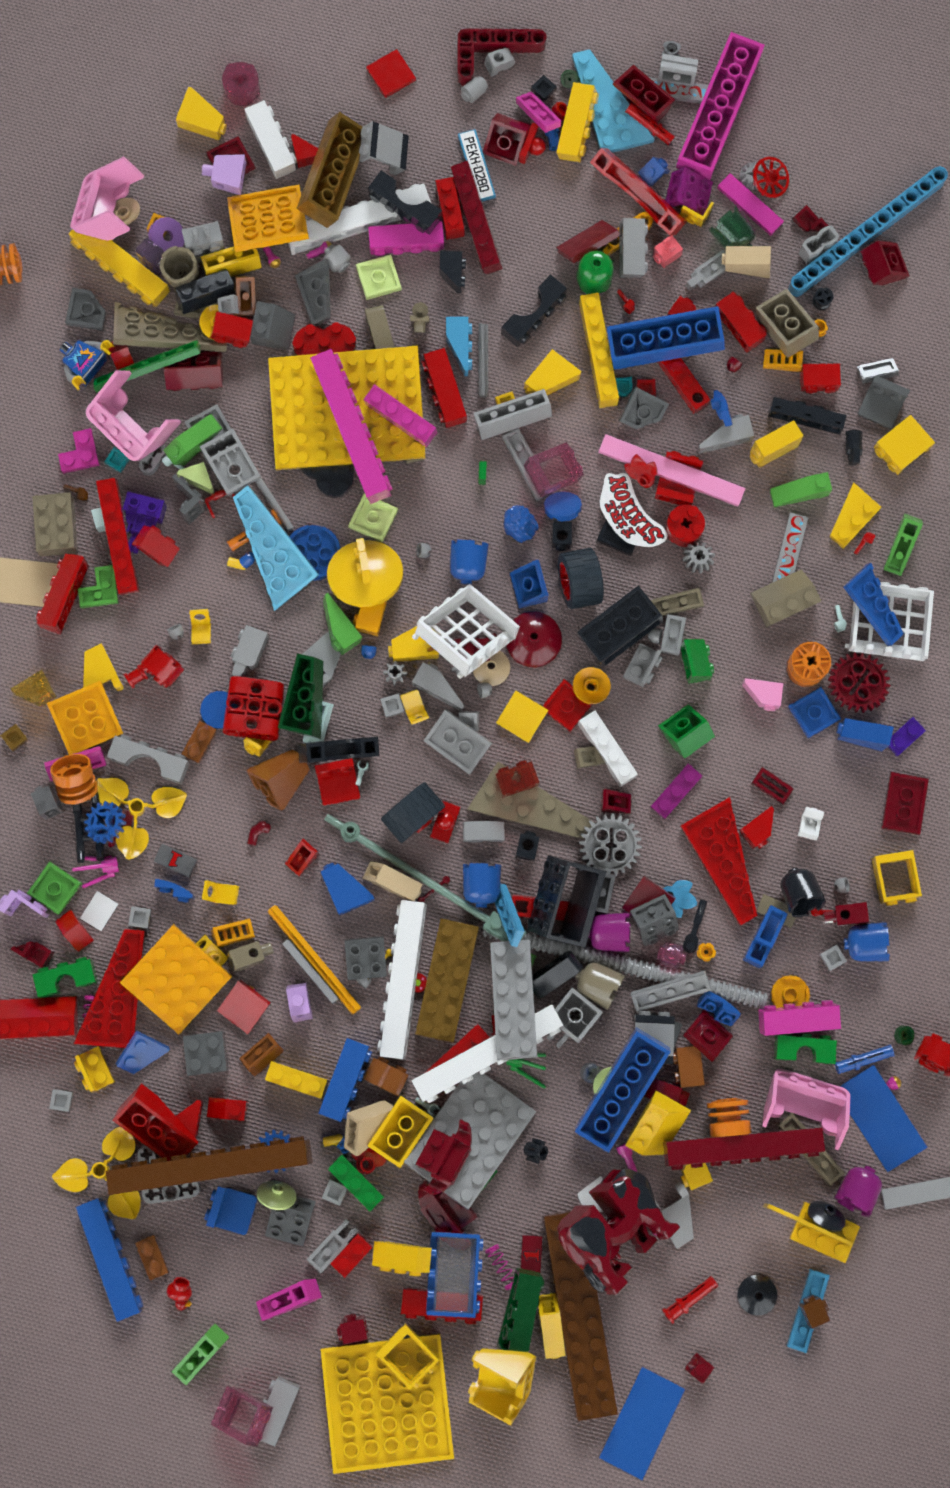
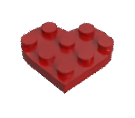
(316, 340)

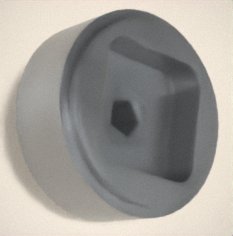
(589, 1072)

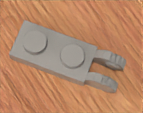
(330, 1248)

